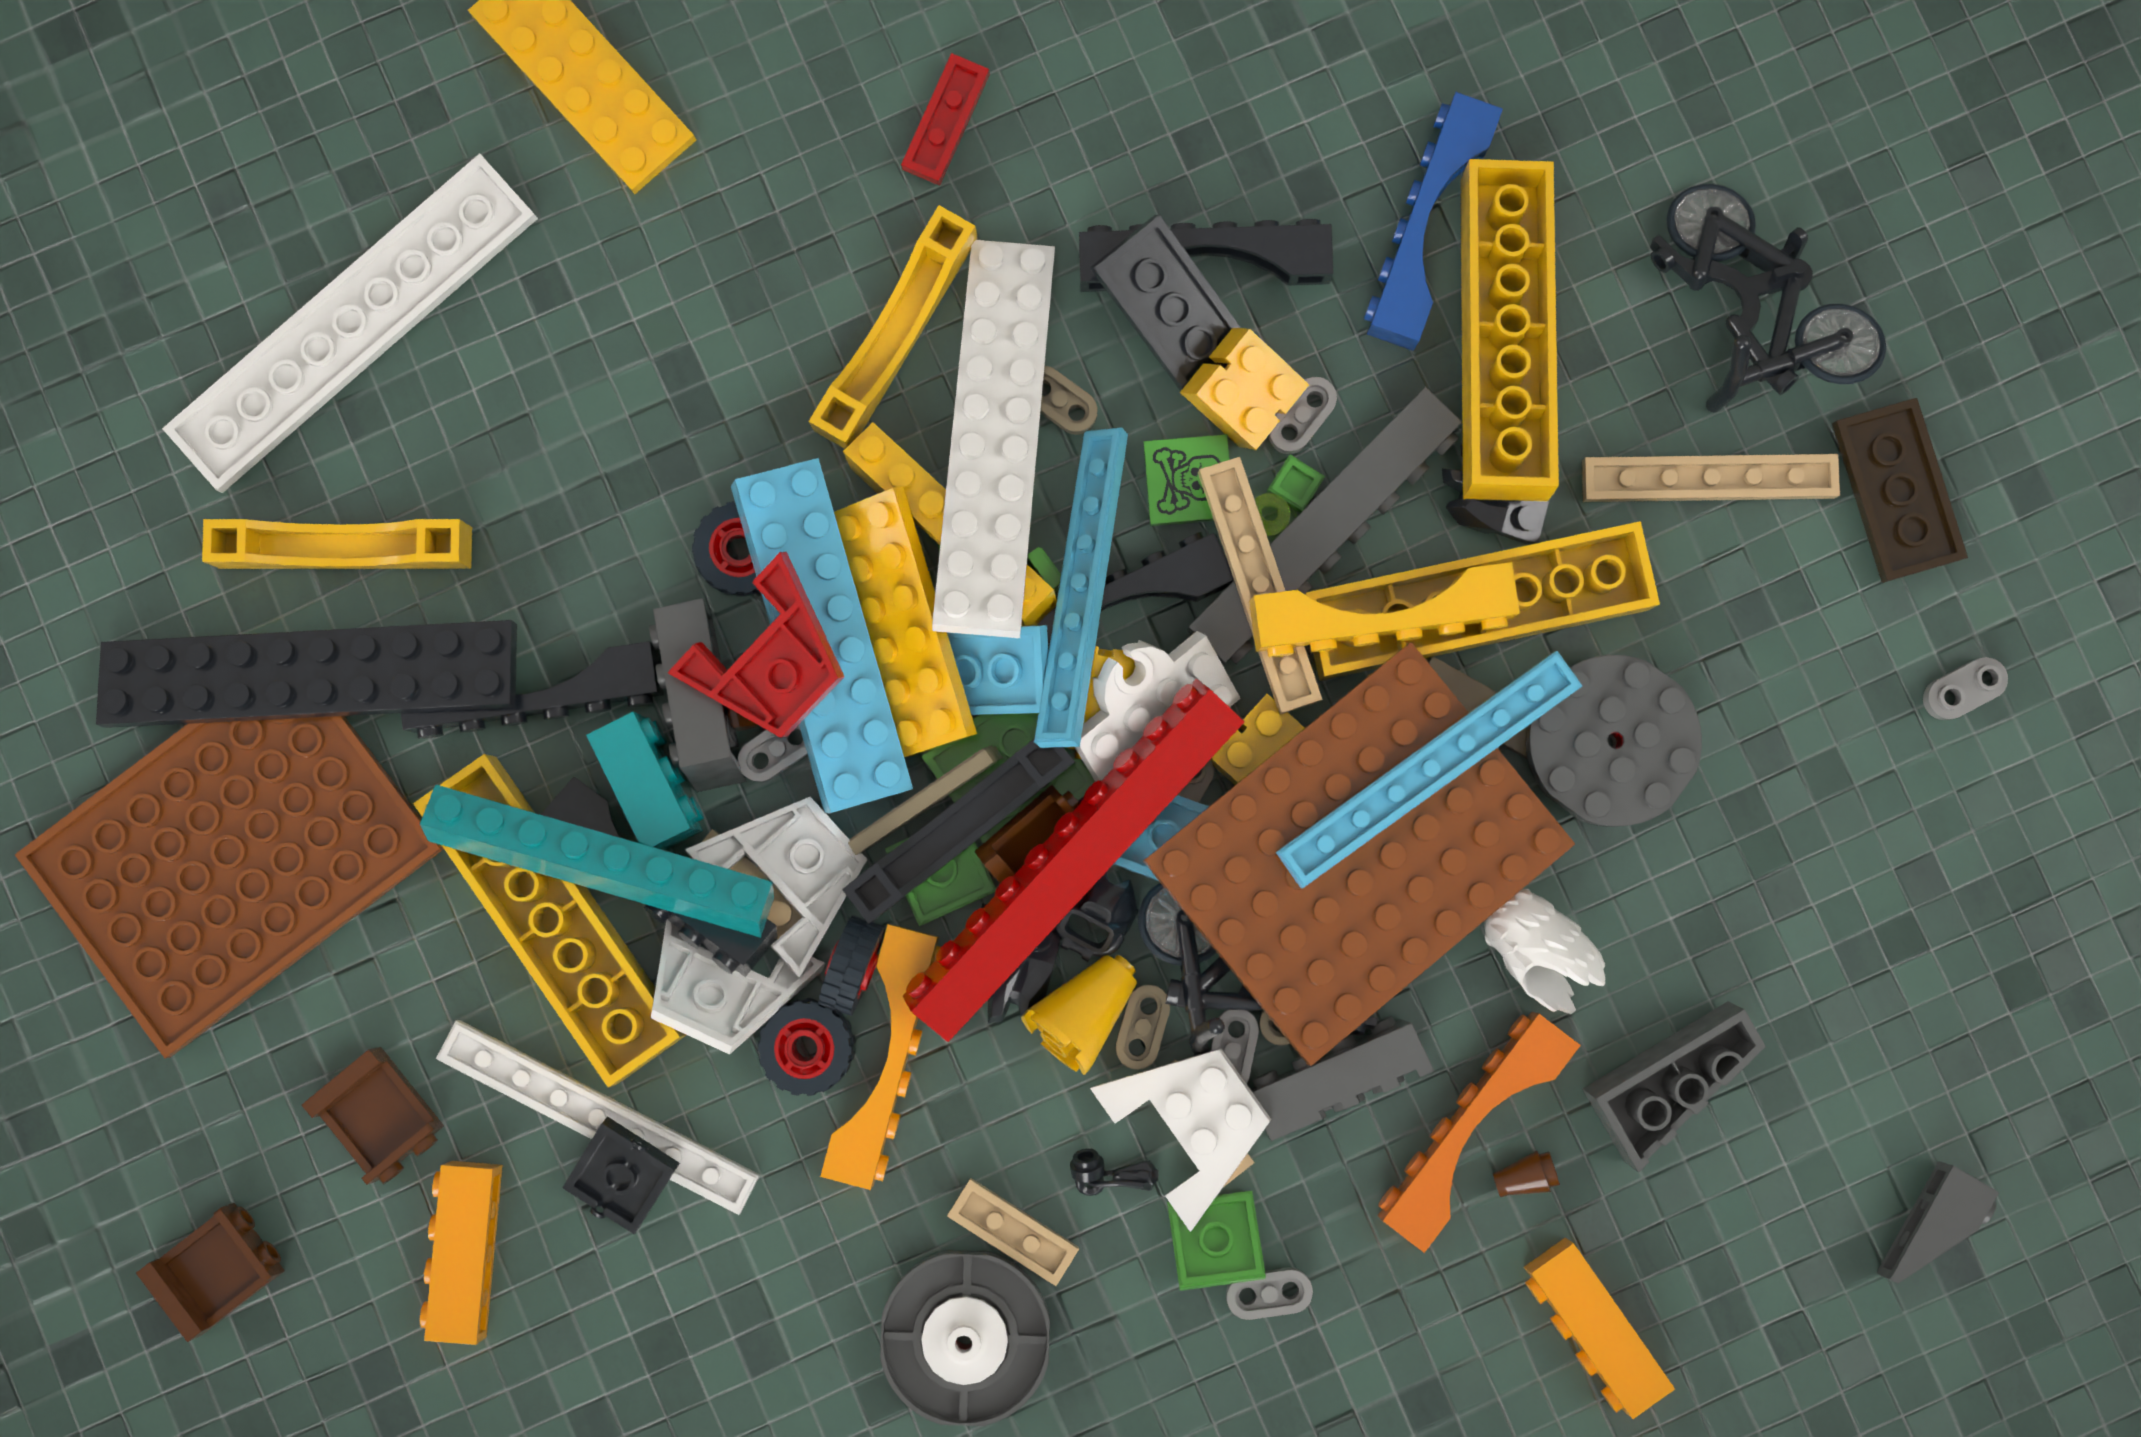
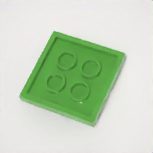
(1009, 735)

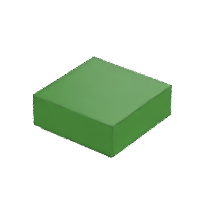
(1296, 483)
(1044, 567)

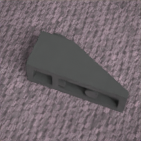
(1944, 1215)

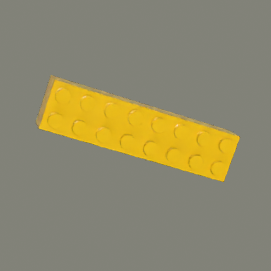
(1509, 331)
(1556, 587)
(564, 943)

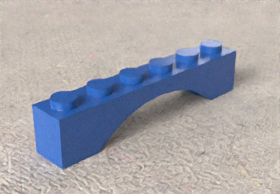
(1405, 299)

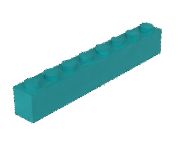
(597, 860)

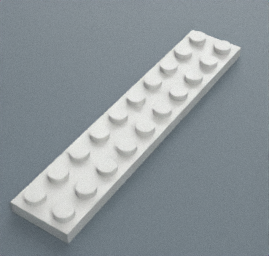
(349, 323)
(994, 440)

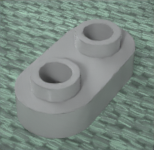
(1303, 417)
(1967, 687)
(779, 752)
(1238, 1049)
(1268, 1298)

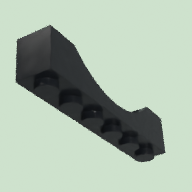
(1290, 252)
(1186, 574)
(614, 677)
(956, 829)
(731, 948)

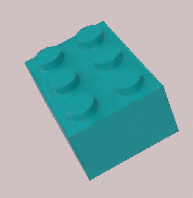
(646, 781)

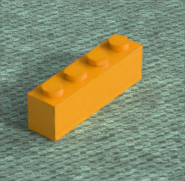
(462, 1252)
(1599, 1329)

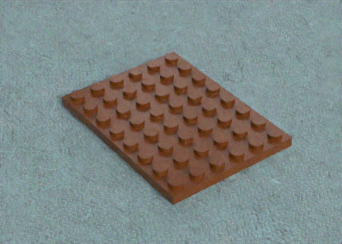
(225, 863)
(1389, 909)

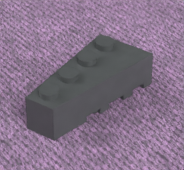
(698, 721)
(1341, 1076)
(1671, 1081)

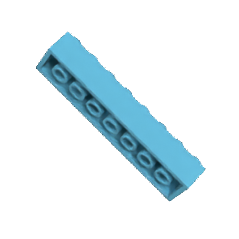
(852, 729)

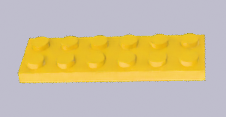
(588, 84)
(898, 612)

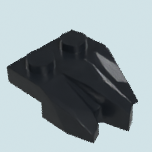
(1508, 518)
(1028, 982)

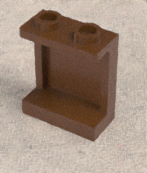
(1008, 847)
(376, 1115)
(211, 1271)

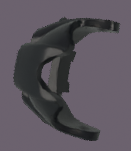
(1107, 906)

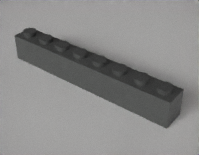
(1339, 514)

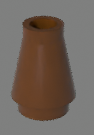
(1527, 1176)

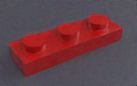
(945, 119)

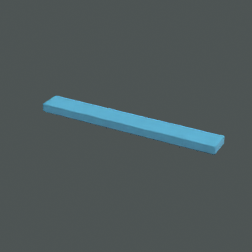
(1081, 589)
(1428, 769)

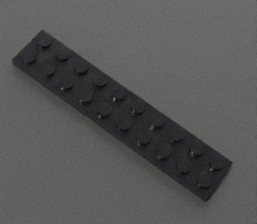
(307, 674)

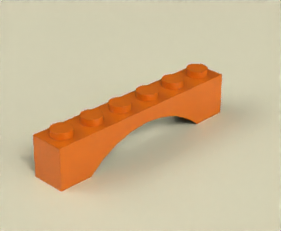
(1422, 1201)

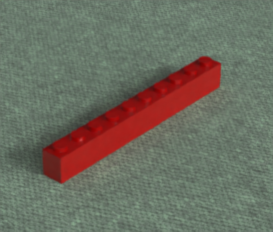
(1071, 859)

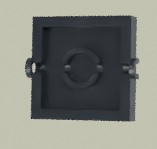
(620, 1175)

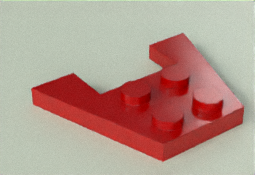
(783, 669)

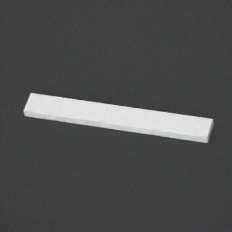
(586, 1108)

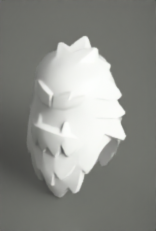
(1541, 948)

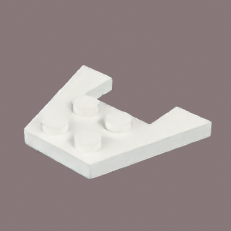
(804, 860)
(717, 1005)
(1205, 1110)

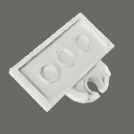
(1145, 695)

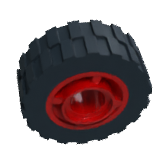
(712, 556)
(851, 965)
(784, 1062)

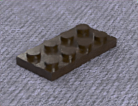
(1899, 490)

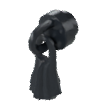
(1090, 1168)

